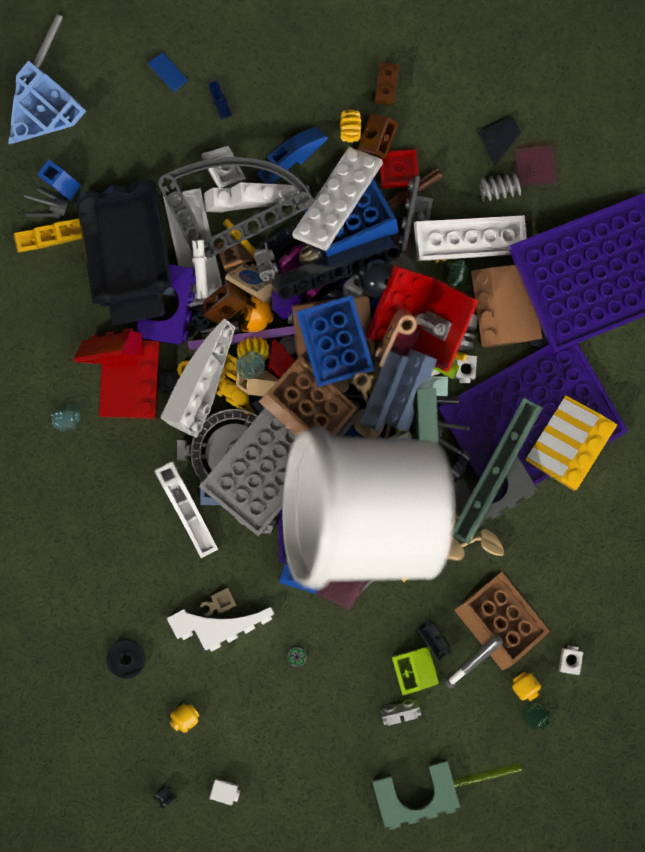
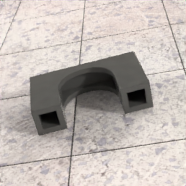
(519, 486)

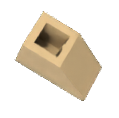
(257, 386)

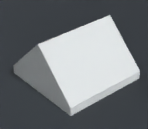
(225, 175)

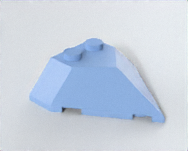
(40, 105)

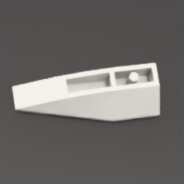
(199, 382)

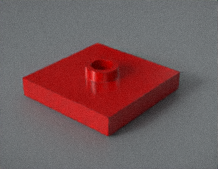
(399, 168)

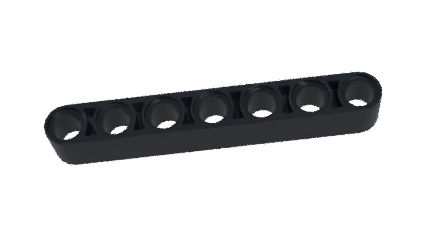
(333, 267)

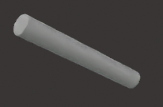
(47, 41)

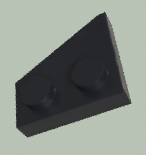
(499, 138)

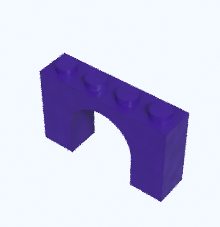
(173, 329)

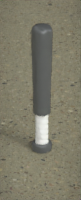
(486, 650)

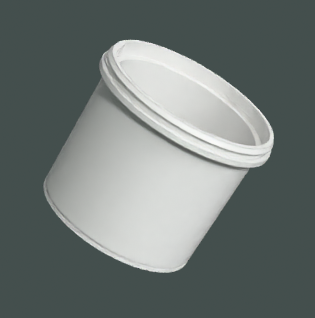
(365, 508)

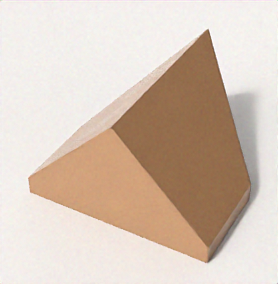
(234, 256)

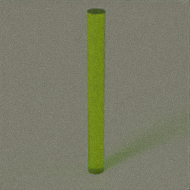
(487, 775)

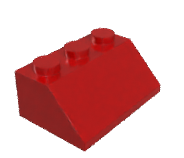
(110, 347)

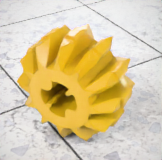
(350, 125)
(253, 344)

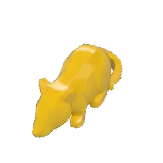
(234, 394)

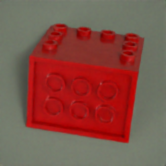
(417, 294)

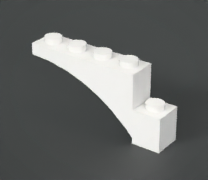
(249, 196)
(186, 509)
(214, 631)

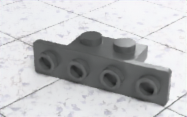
(417, 210)

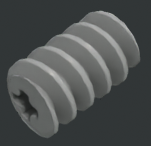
(500, 186)

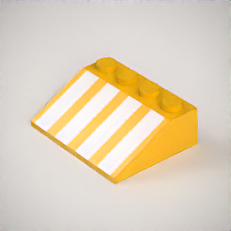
(571, 443)

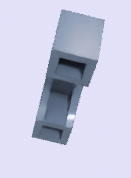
(418, 368)

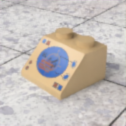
(248, 279)

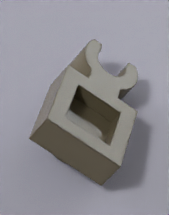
(221, 601)

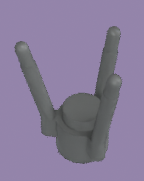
(58, 205)
(440, 432)

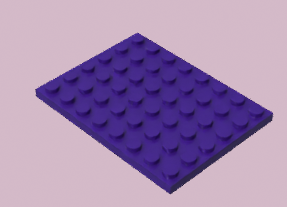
(586, 273)
(538, 378)

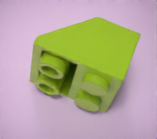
(415, 670)

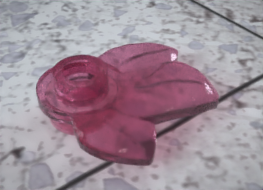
(404, 342)

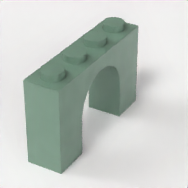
(443, 798)

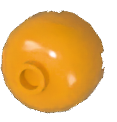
(256, 315)

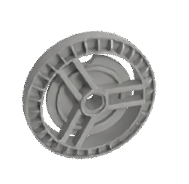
(220, 441)

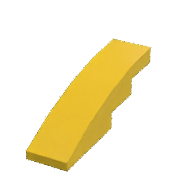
(48, 235)

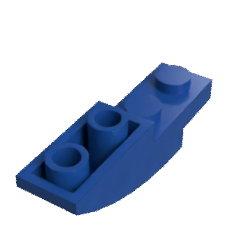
(293, 150)

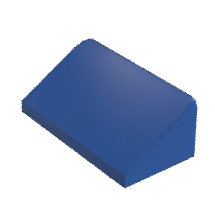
(167, 72)

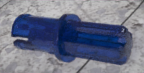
(219, 100)

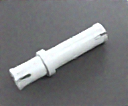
(200, 268)

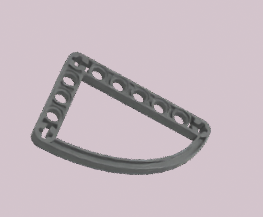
(243, 226)

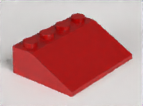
(131, 385)

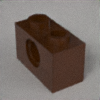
(386, 84)
(378, 136)
(225, 302)

